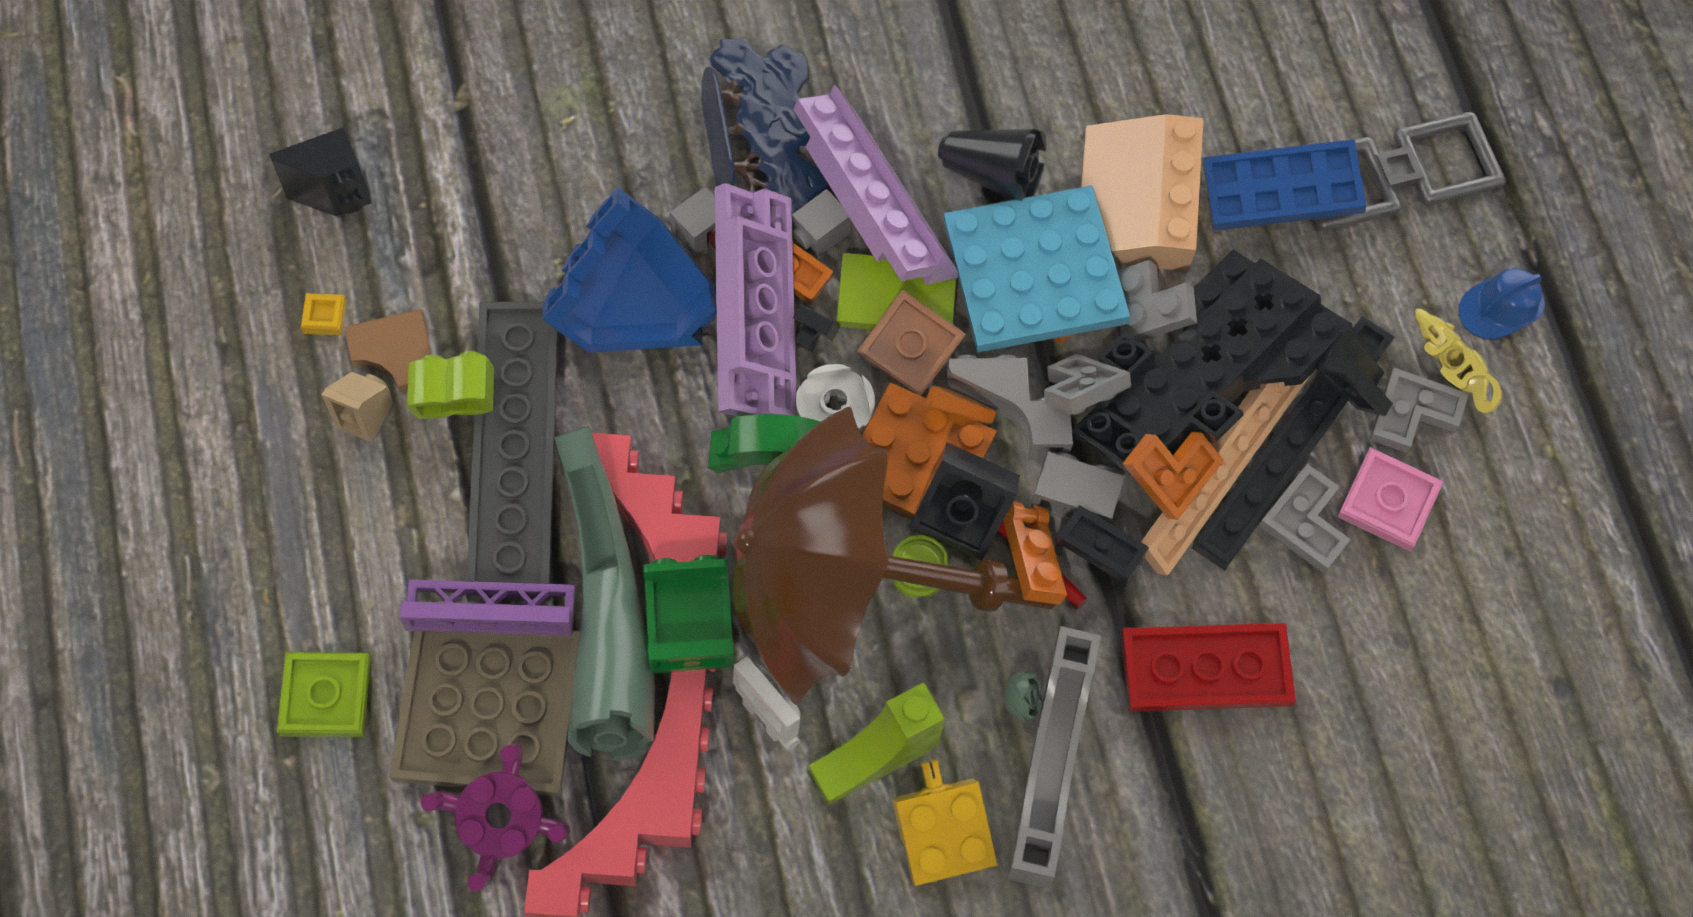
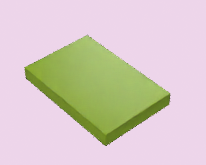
(873, 285)

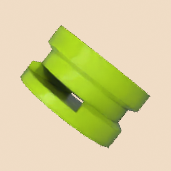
(920, 549)

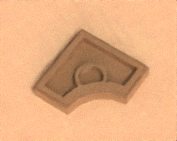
(389, 344)

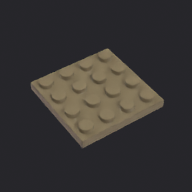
(480, 694)

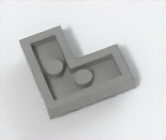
(1153, 310)
(1083, 383)
(1416, 401)
(1297, 522)

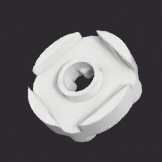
(840, 382)

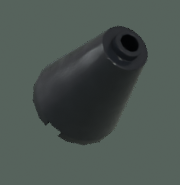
(997, 159)

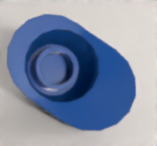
(1502, 304)

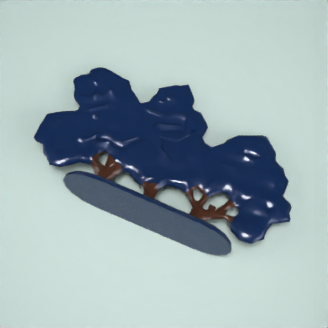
(762, 117)

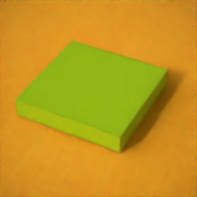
(324, 694)

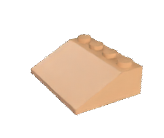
(1147, 187)

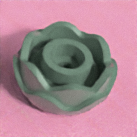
(1023, 696)

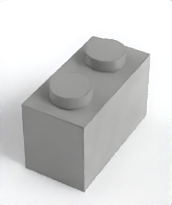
(1071, 483)

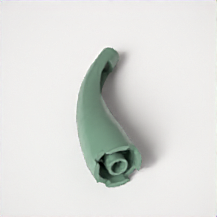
(611, 674)

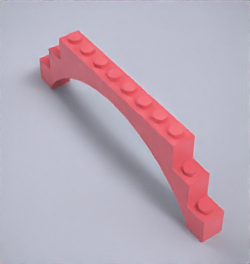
(662, 796)

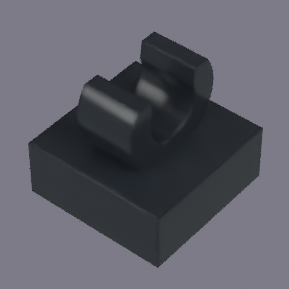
(813, 327)

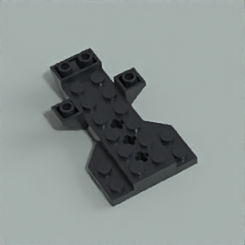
(1250, 322)

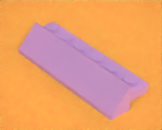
(871, 190)
(754, 302)

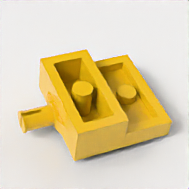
(944, 828)

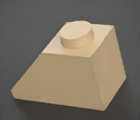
(358, 404)

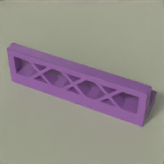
(491, 616)

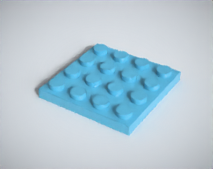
(1035, 269)

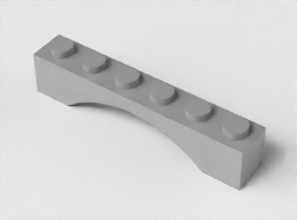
(1053, 758)

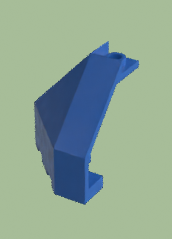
(630, 285)

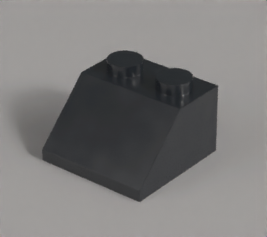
(322, 174)
(965, 501)

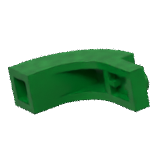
(755, 440)

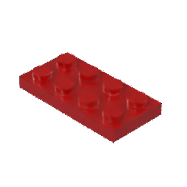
(1207, 667)

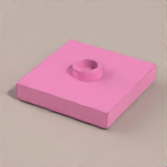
(1390, 499)

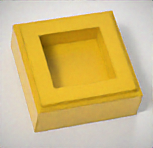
(323, 314)

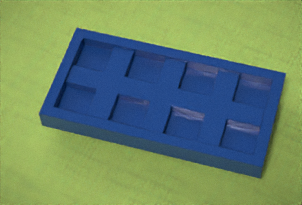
(1284, 185)

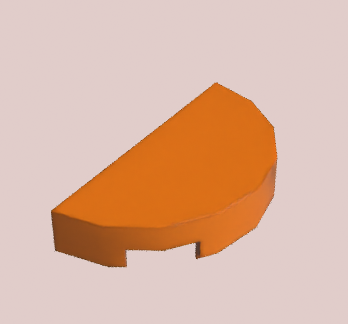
(959, 404)

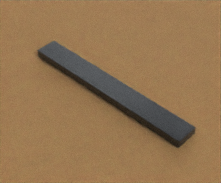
(1281, 458)

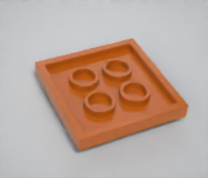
(914, 440)

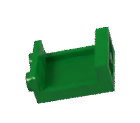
(688, 614)

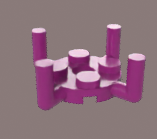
(473, 822)

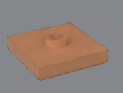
(911, 343)

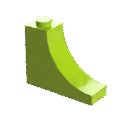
(898, 735)

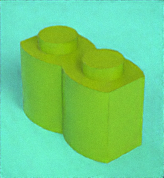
(450, 385)

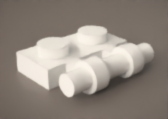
(761, 697)

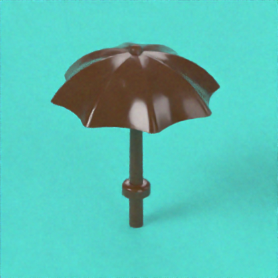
(819, 552)

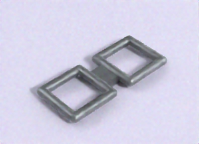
(1404, 169)

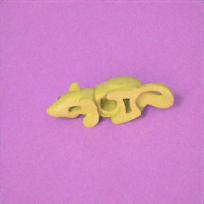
(1459, 363)

